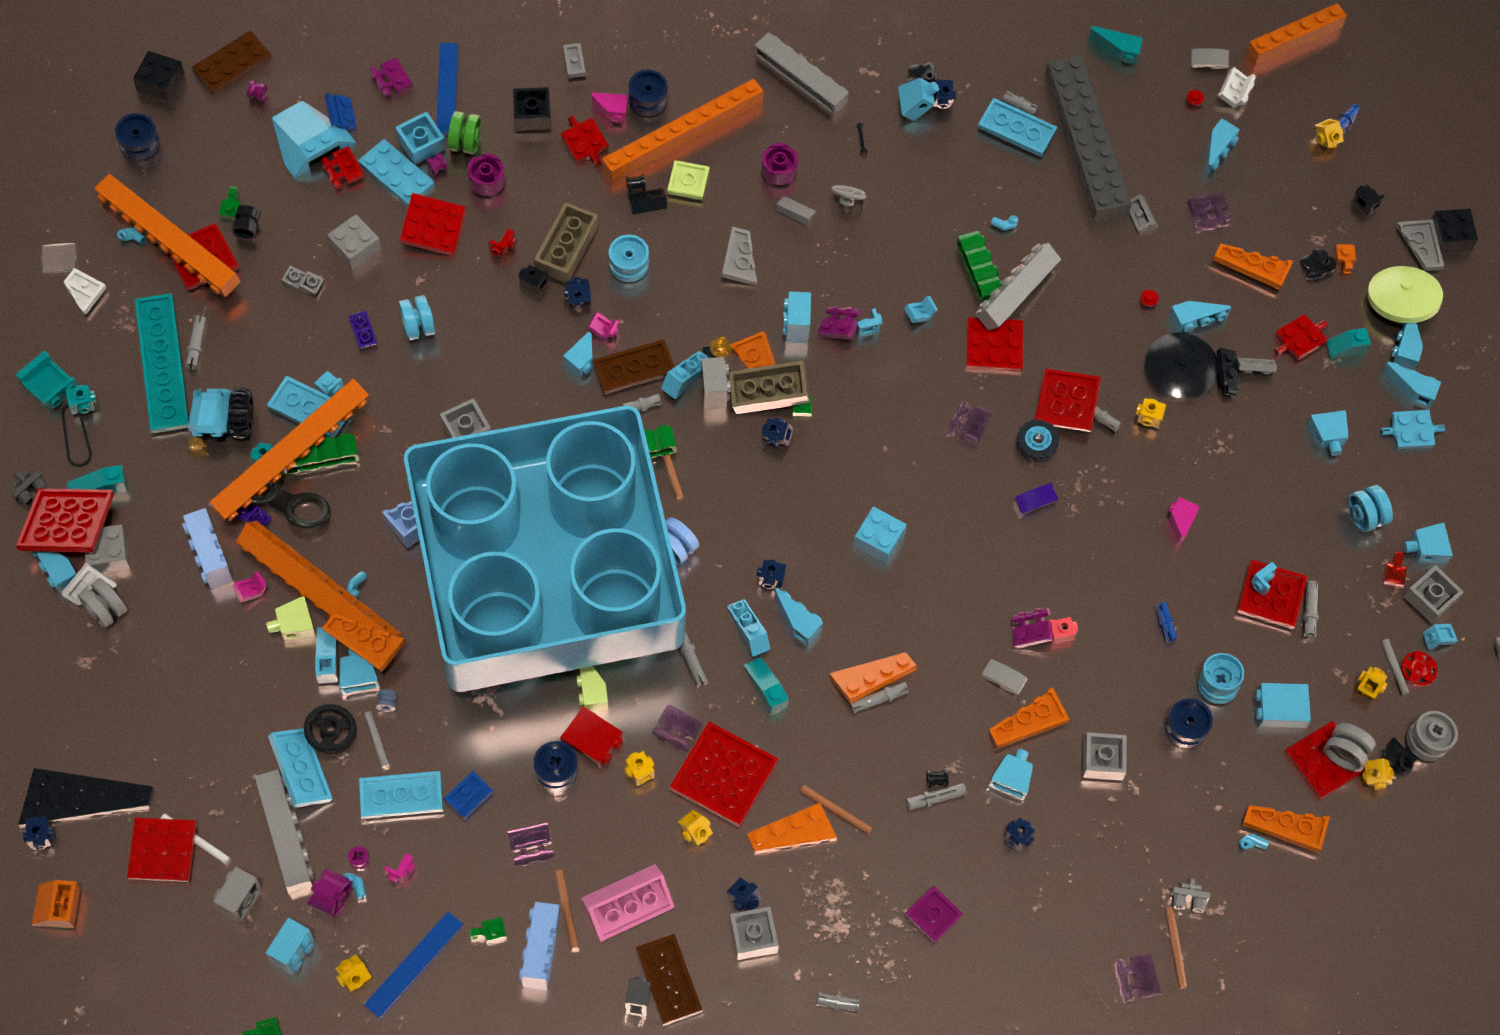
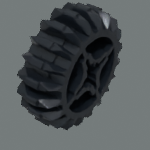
(240, 413)

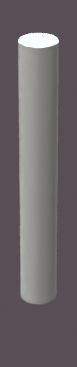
(1395, 666)
(376, 739)

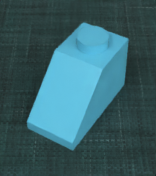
(579, 357)

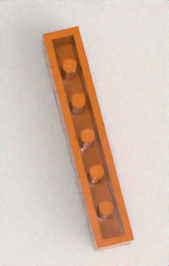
(1296, 34)

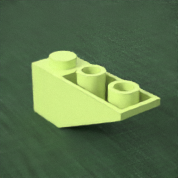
(593, 689)

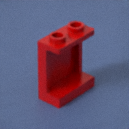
(593, 737)

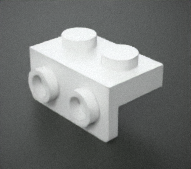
(1236, 88)

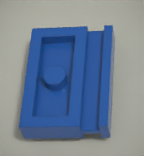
(340, 111)
(468, 795)

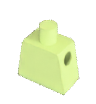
(292, 620)

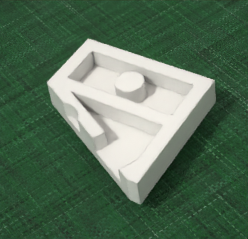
(84, 289)
(83, 581)

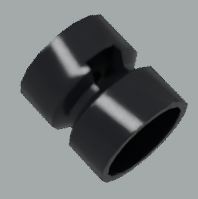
(246, 222)

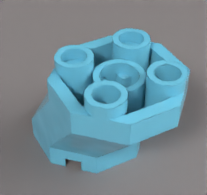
(209, 412)

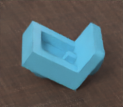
(921, 311)

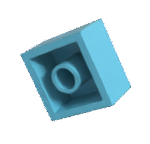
(420, 138)
(797, 317)
(879, 535)
(290, 947)

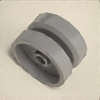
(101, 602)
(1432, 735)
(1349, 747)

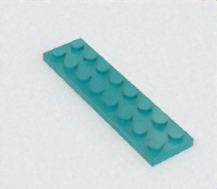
(161, 363)

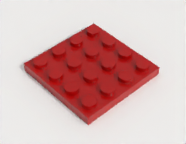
(65, 520)
(723, 774)

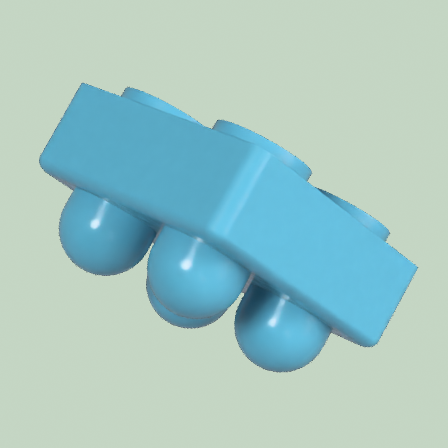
(545, 548)

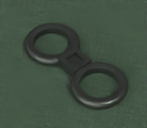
(286, 501)

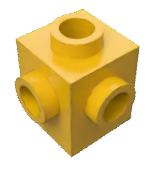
(1329, 133)
(1150, 413)
(1372, 682)
(639, 768)
(1378, 773)
(695, 827)
(352, 973)

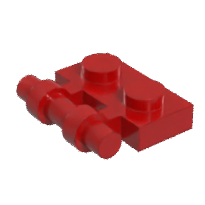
(347, 164)

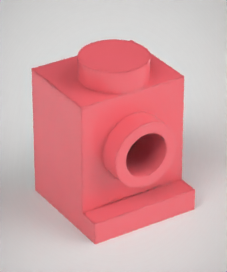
(1061, 635)

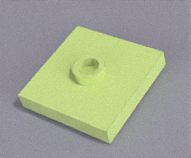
(688, 180)

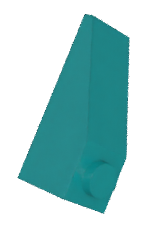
(1118, 44)
(103, 479)
(767, 686)

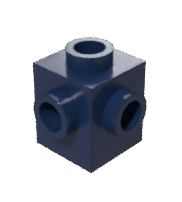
(945, 95)
(577, 291)
(777, 432)
(771, 574)
(38, 833)
(1022, 839)
(744, 895)

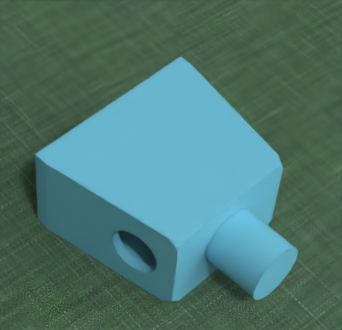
(917, 98)
(1329, 430)
(1430, 544)
(356, 674)
(1013, 775)

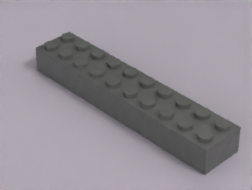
(1087, 139)

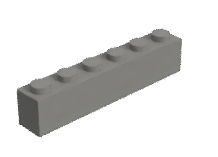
(801, 73)
(1017, 286)
(283, 831)

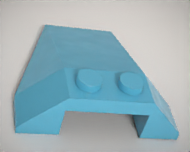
(306, 135)

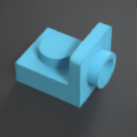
(869, 326)
(329, 384)
(1261, 579)
(1439, 635)

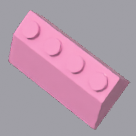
(628, 902)

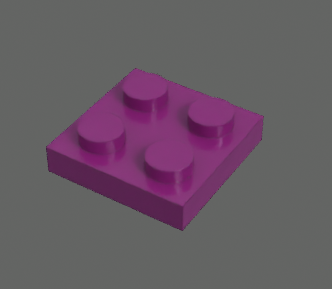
(933, 914)

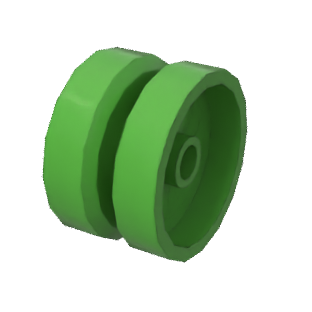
(464, 133)

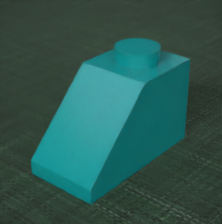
(1349, 343)

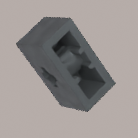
(638, 996)

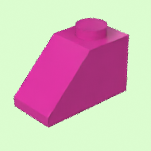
(611, 106)
(1181, 517)

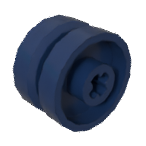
(648, 92)
(137, 136)
(1188, 723)
(555, 766)

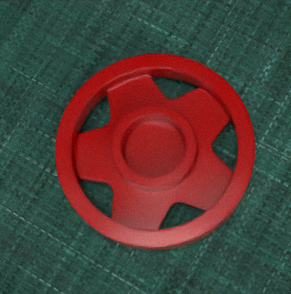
(1419, 668)

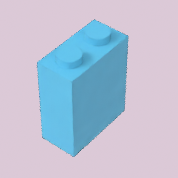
(1283, 705)

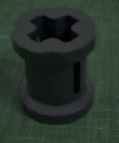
(635, 183)
(937, 778)

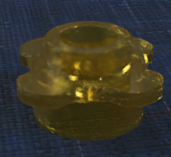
(721, 341)
(195, 443)

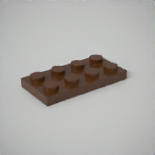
(231, 62)
(633, 366)
(669, 979)

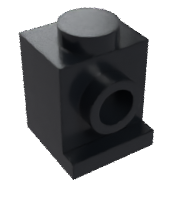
(1367, 199)
(533, 279)

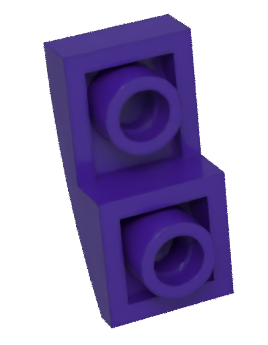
(362, 330)
(1036, 498)
(253, 513)

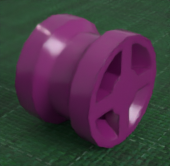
(256, 90)
(436, 163)
(360, 862)

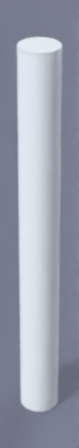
(206, 846)

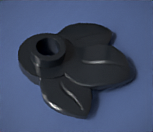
(925, 72)
(1316, 262)
(1399, 757)

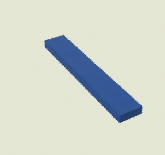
(447, 85)
(413, 965)

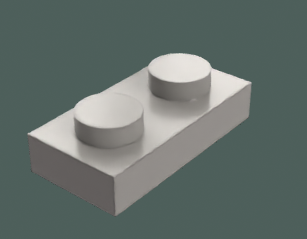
(574, 60)
(1264, 366)

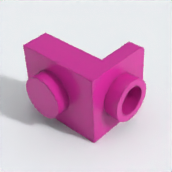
(603, 326)
(250, 588)
(404, 869)

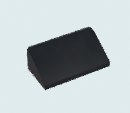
(648, 201)

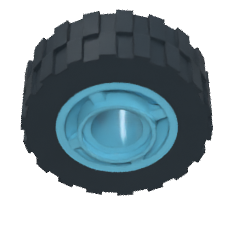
(1037, 451)

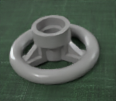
(848, 194)

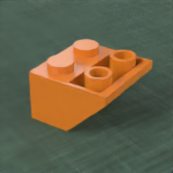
(56, 904)

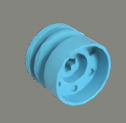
(1222, 669)

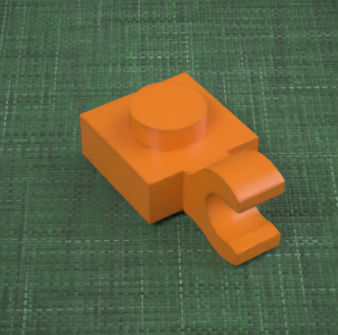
(1346, 255)

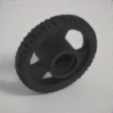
(328, 737)

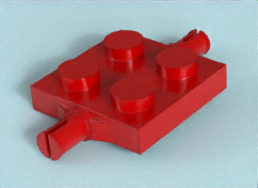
(584, 140)
(1301, 337)

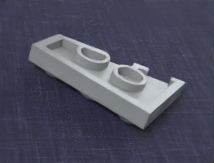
(1423, 242)
(739, 258)

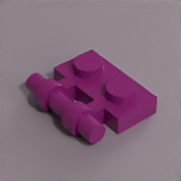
(394, 73)
(836, 327)
(1033, 633)

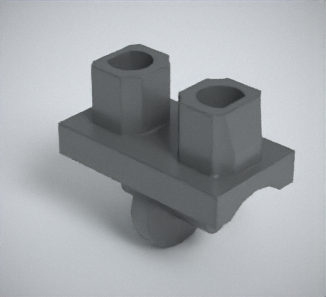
(21, 492)

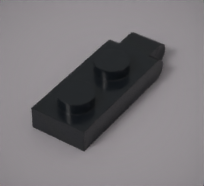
(1228, 371)

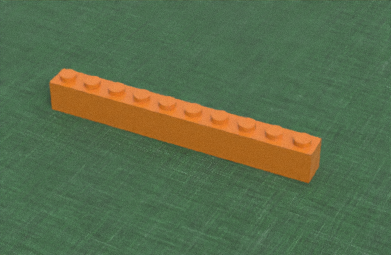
(682, 130)
(166, 235)
(285, 452)
(307, 577)

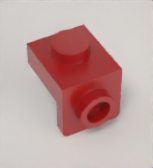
(502, 249)

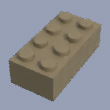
(566, 242)
(769, 387)

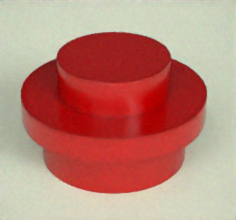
(1195, 97)
(1149, 298)

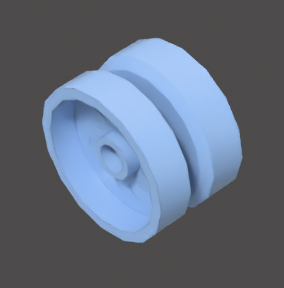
(681, 539)

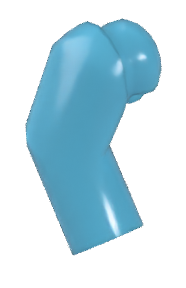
(1005, 225)
(131, 234)
(354, 582)
(1253, 840)
(358, 885)

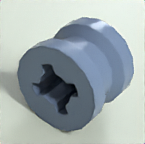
(386, 700)

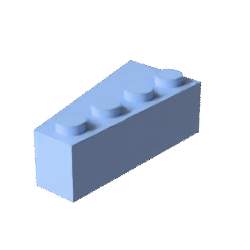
(402, 523)
(208, 549)
(540, 946)

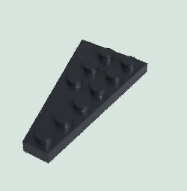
(75, 796)

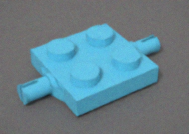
(1412, 429)

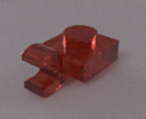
(1394, 573)

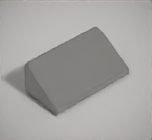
(795, 210)
(1141, 214)

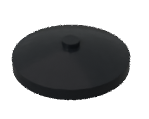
(1181, 366)

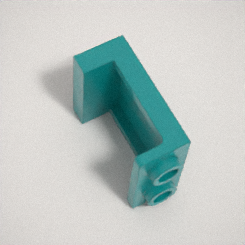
(45, 381)

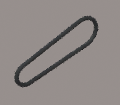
(66, 440)

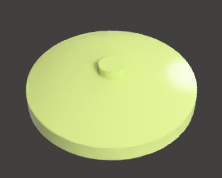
(1405, 294)

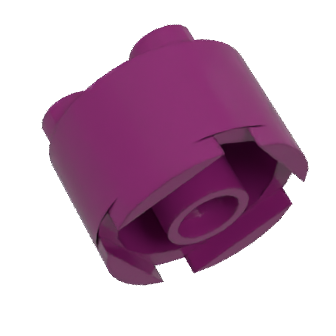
(779, 164)
(486, 175)
(330, 893)

